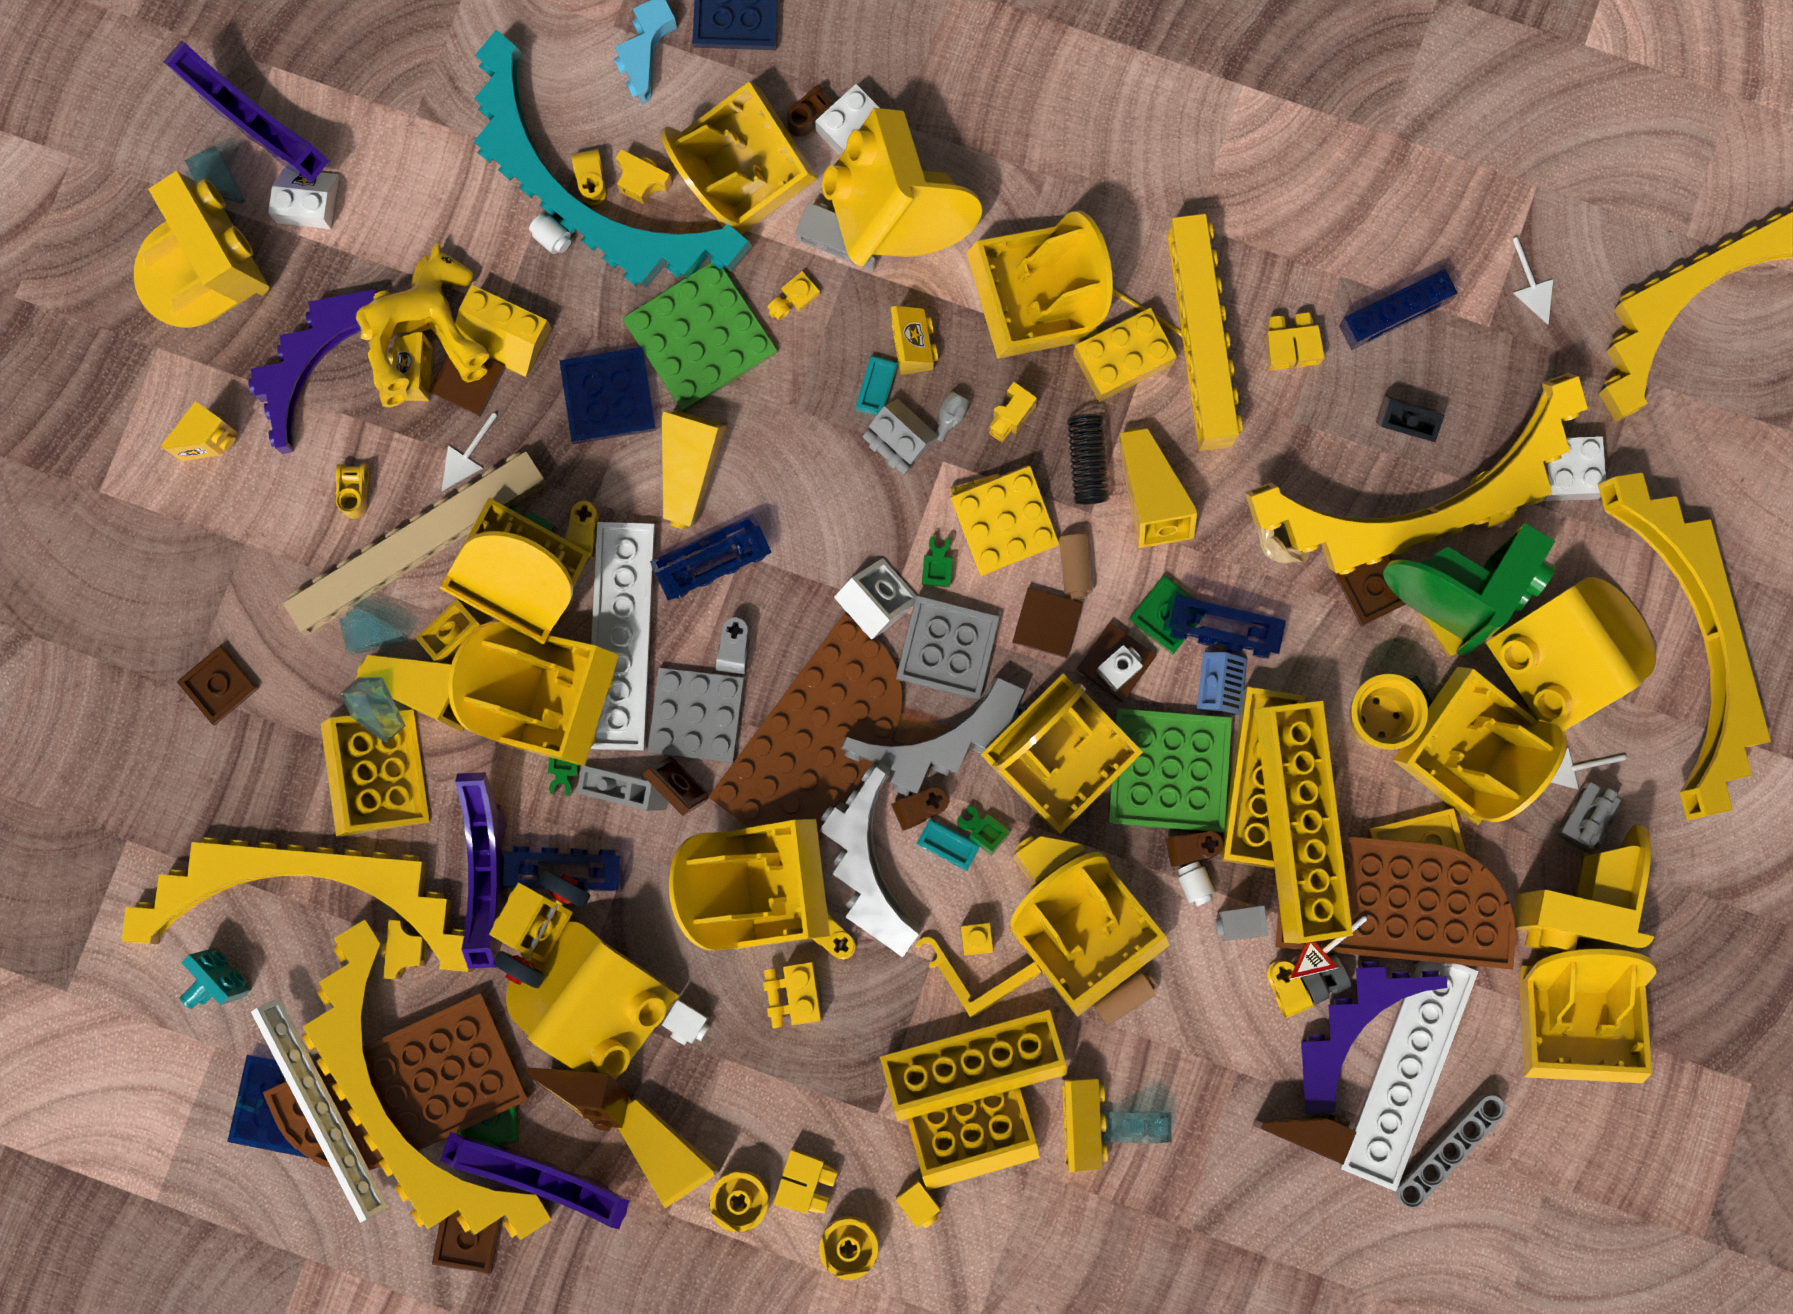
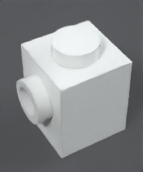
(1120, 667)
(686, 1023)

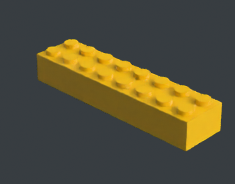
(1202, 332)
(1303, 822)

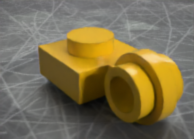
(798, 292)

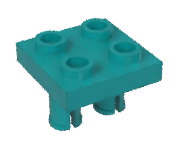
(213, 979)

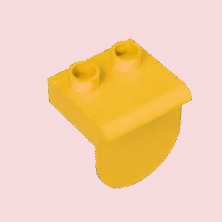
(739, 159)
(888, 200)
(196, 259)
(1043, 285)
(515, 571)
(1577, 652)
(530, 691)
(1483, 750)
(1061, 753)
(750, 886)
(1606, 903)
(1085, 931)
(591, 1004)
(1587, 1016)

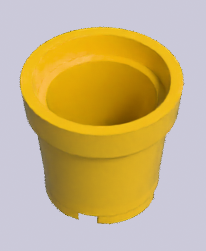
(1397, 696)

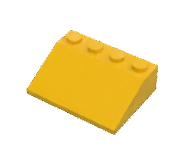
(371, 780)
(973, 1139)

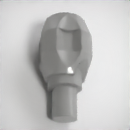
(951, 414)

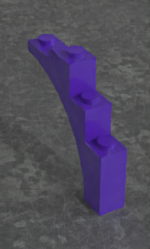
(247, 116)
(301, 351)
(484, 838)
(1324, 1058)
(536, 1177)

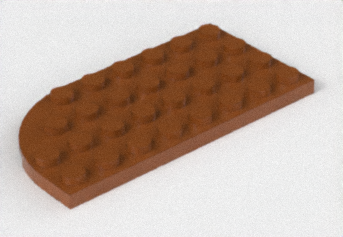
(795, 757)
(1422, 905)
(427, 1078)

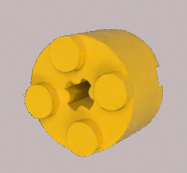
(744, 1217)
(837, 1260)

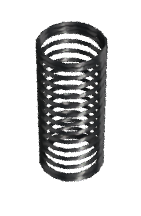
(1099, 495)

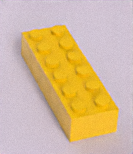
(1246, 821)
(973, 1065)

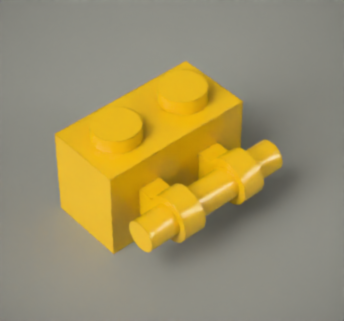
(801, 994)

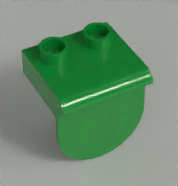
(1474, 598)

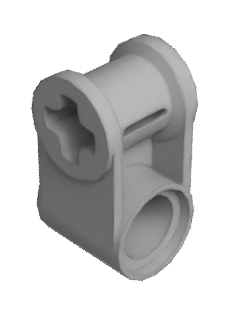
(732, 652)

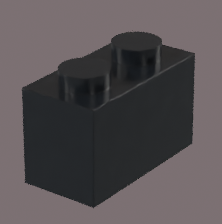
(1410, 418)

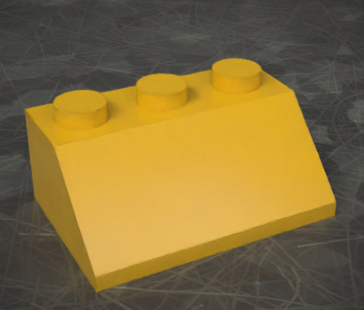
(504, 329)
(1044, 856)
(1083, 1124)

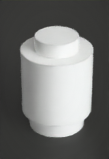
(550, 234)
(1196, 884)

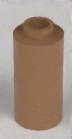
(1076, 566)
(1125, 997)

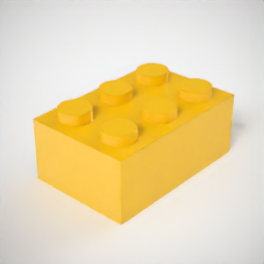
(1124, 355)

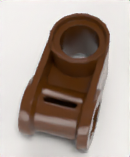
(809, 107)
(915, 810)
(1188, 849)

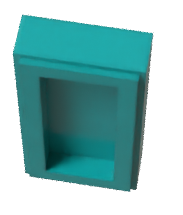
(876, 385)
(948, 845)

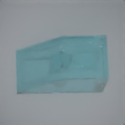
(212, 165)
(367, 632)
(373, 707)
(1138, 1127)

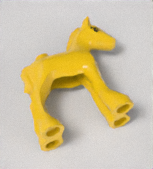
(416, 311)

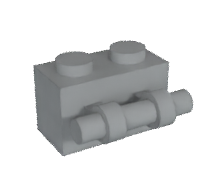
(902, 432)
(1589, 816)

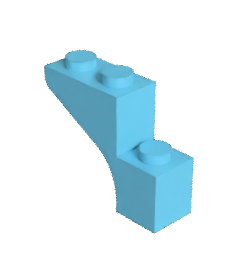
(637, 54)

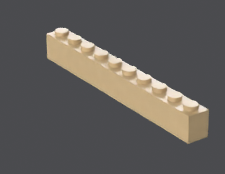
(411, 545)

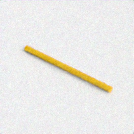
(1140, 308)

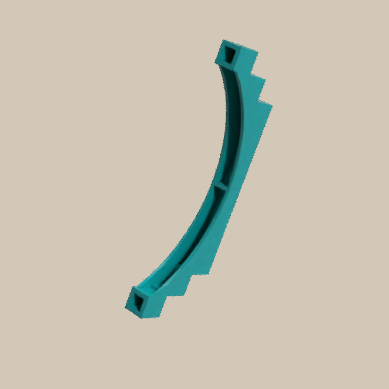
(634, 250)

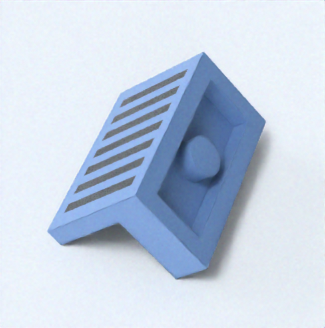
(1221, 682)

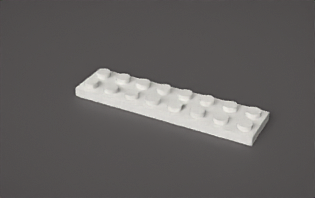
(623, 627)
(1407, 1076)

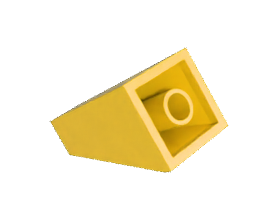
(688, 460)
(1156, 497)
(415, 684)
(663, 1154)

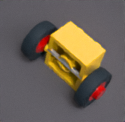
(534, 925)

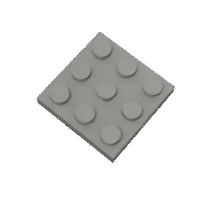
(947, 648)
(696, 715)

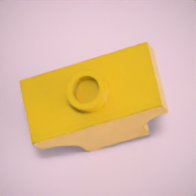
(640, 177)
(401, 950)

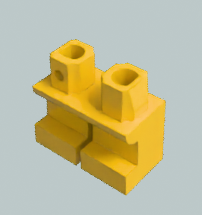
(1293, 346)
(1014, 415)
(809, 1171)

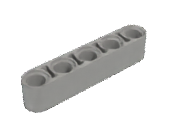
(1463, 1147)

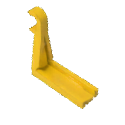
(988, 999)

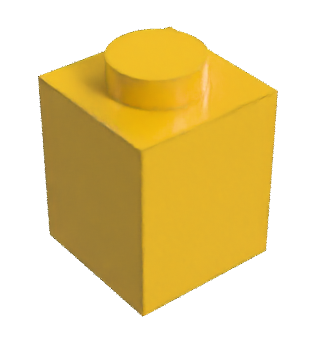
(976, 939)
(918, 1205)

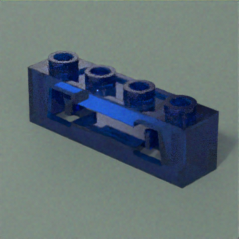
(1398, 309)
(711, 557)
(1269, 637)
(515, 867)

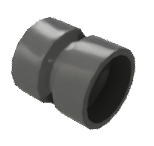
(1320, 989)

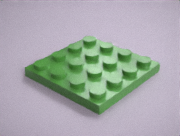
(699, 336)
(1178, 776)

